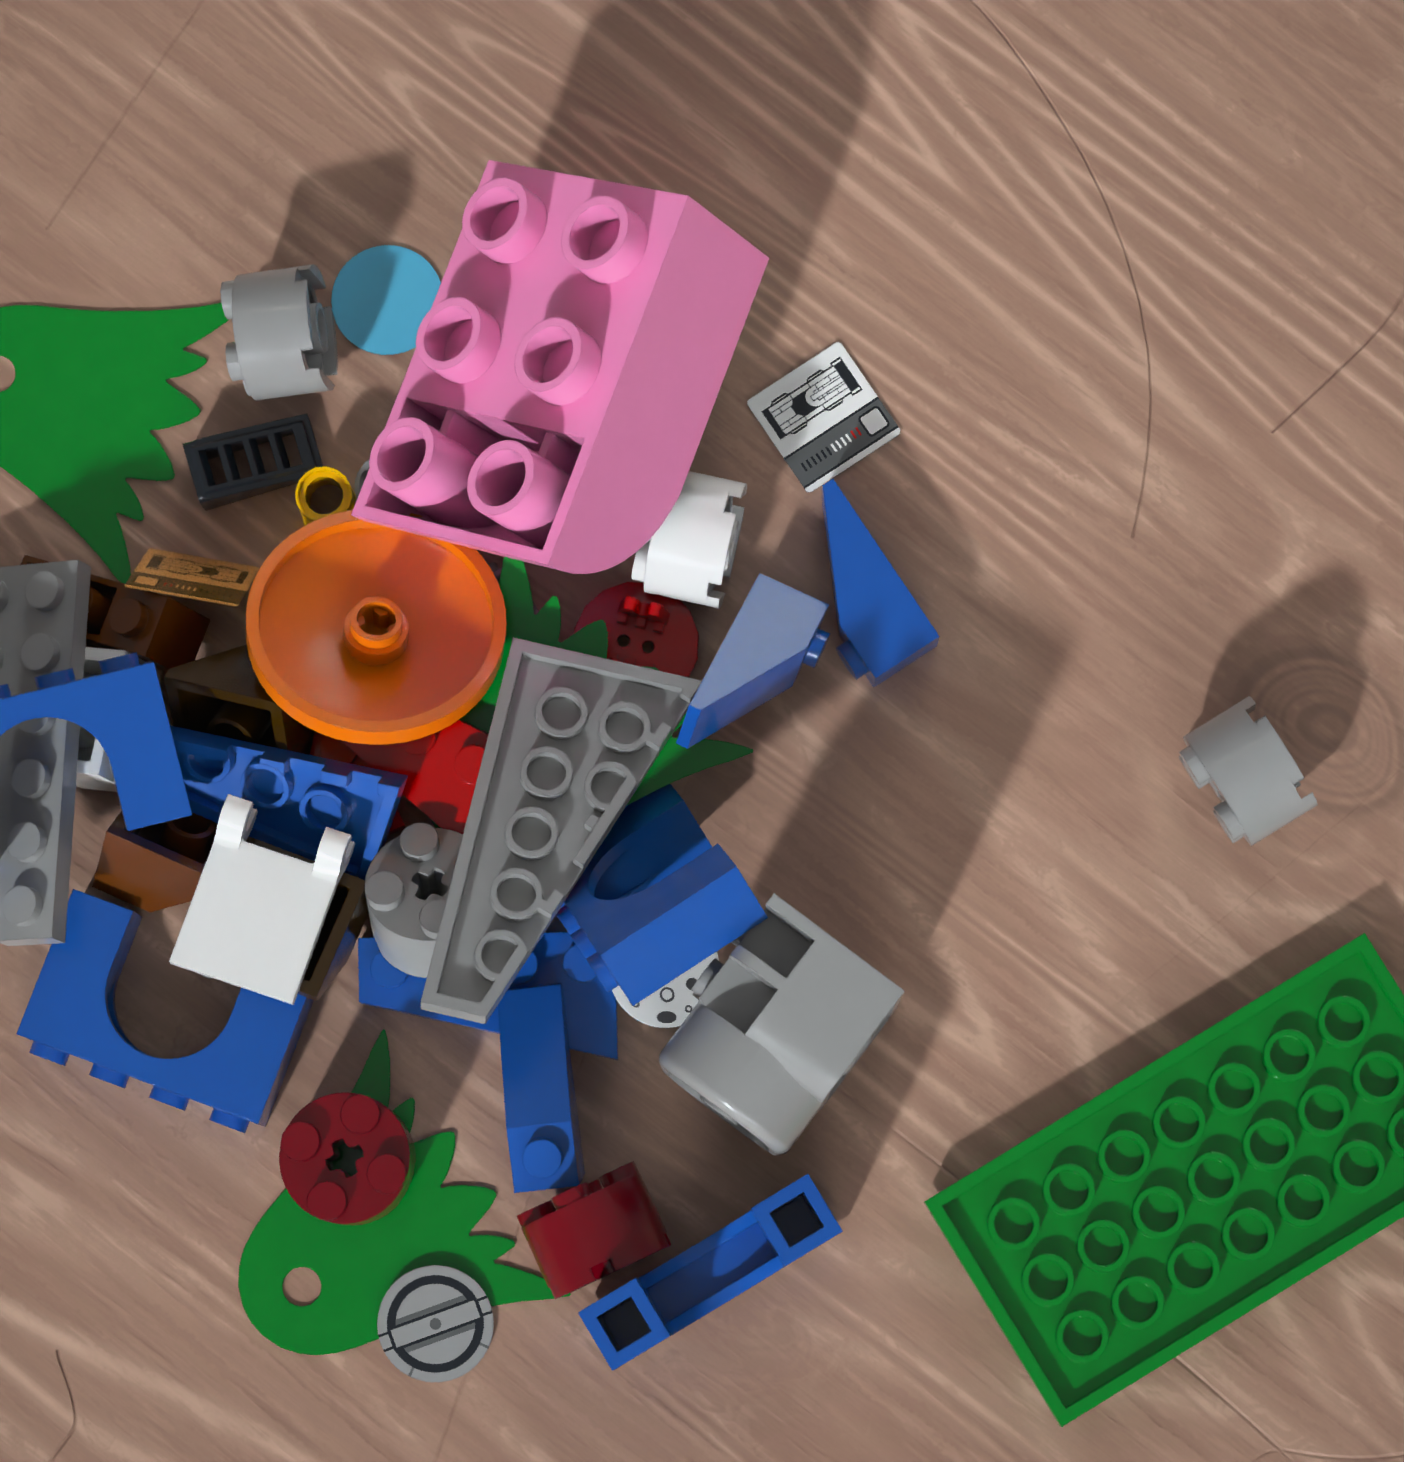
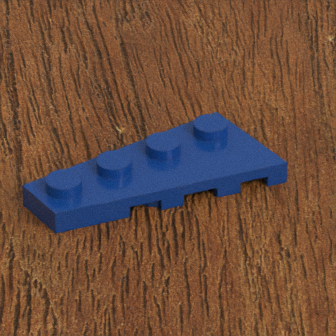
(292, 793)
(555, 959)

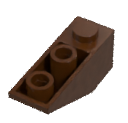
(141, 622)

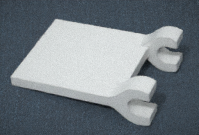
(258, 908)

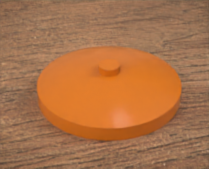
(374, 630)

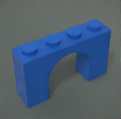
(128, 719)
(656, 898)
(77, 1016)
(710, 1272)

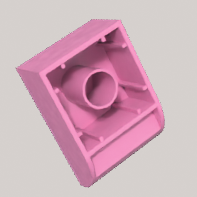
(563, 370)

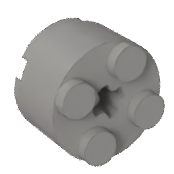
(280, 333)
(1247, 772)
(409, 893)

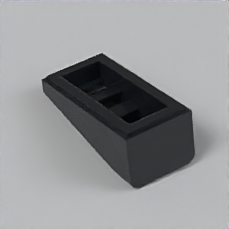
(224, 444)

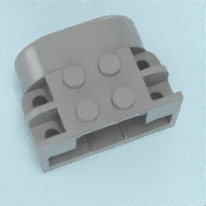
(778, 1027)

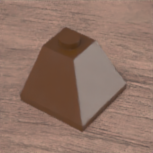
(155, 863)

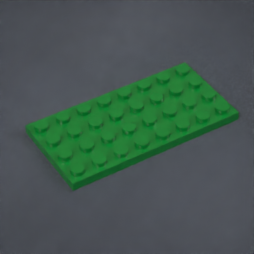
(1193, 1184)

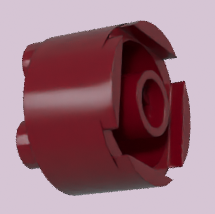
(312, 1145)
(594, 1230)

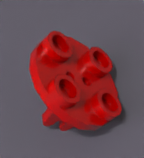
(644, 620)

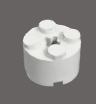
(694, 542)

